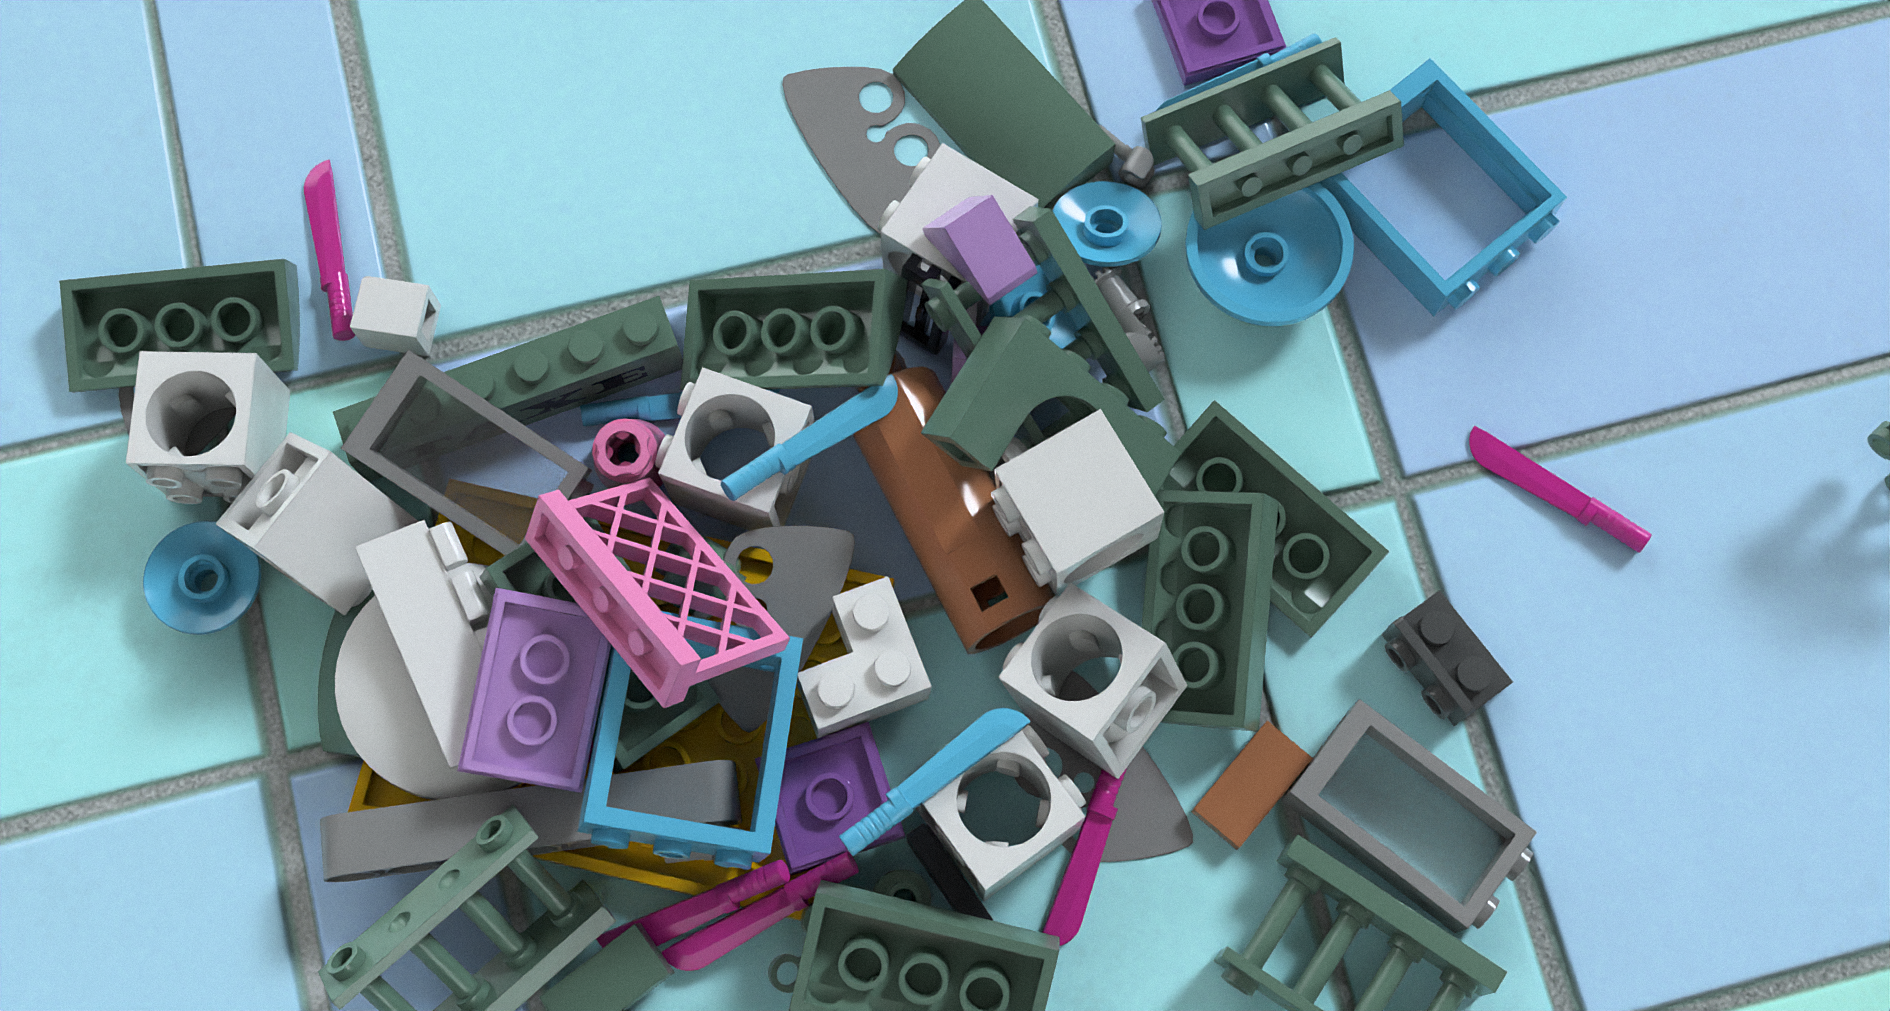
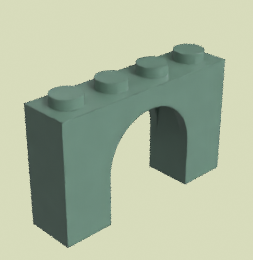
(1014, 373)

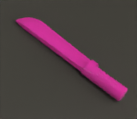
(325, 228)
(1542, 483)
(1079, 876)
(703, 907)
(740, 926)

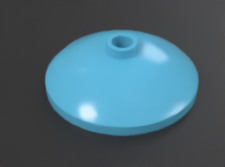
(1303, 237)

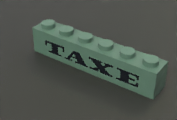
(561, 368)

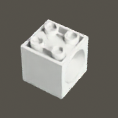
(935, 189)
(180, 390)
(716, 406)
(1076, 503)
(307, 518)
(1120, 718)
(993, 863)

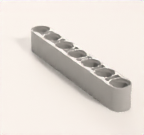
(431, 832)

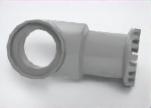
(1129, 313)

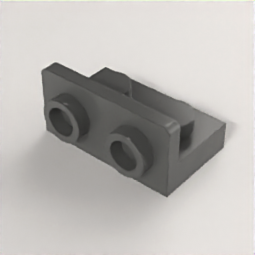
(1445, 659)

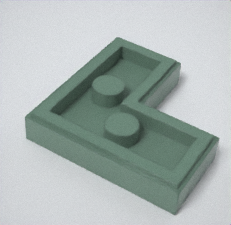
(613, 976)

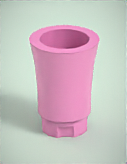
(610, 441)

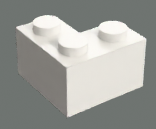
(877, 673)

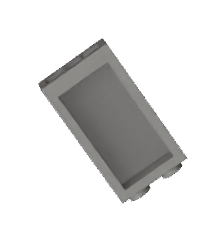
(461, 454)
(1411, 819)

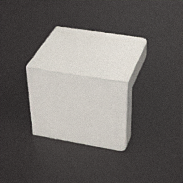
(395, 315)

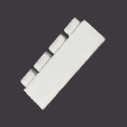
(431, 620)

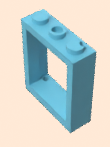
(1494, 154)
(679, 837)

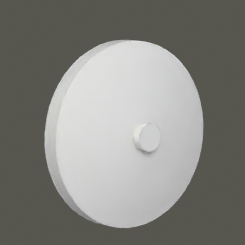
(386, 714)

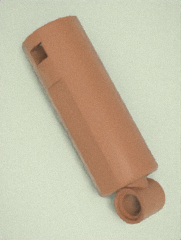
(950, 519)

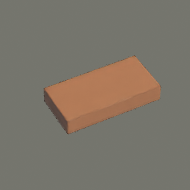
(1252, 785)

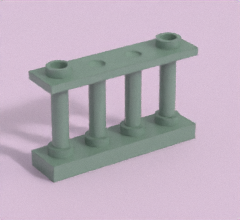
(1284, 163)
(1069, 291)
(1359, 905)
(525, 957)

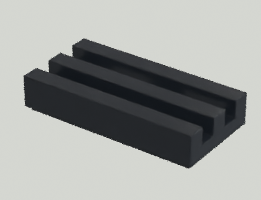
(915, 276)
(945, 873)

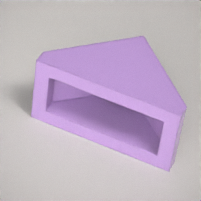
(982, 247)

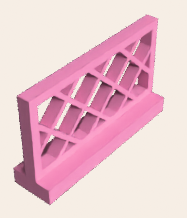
(620, 599)

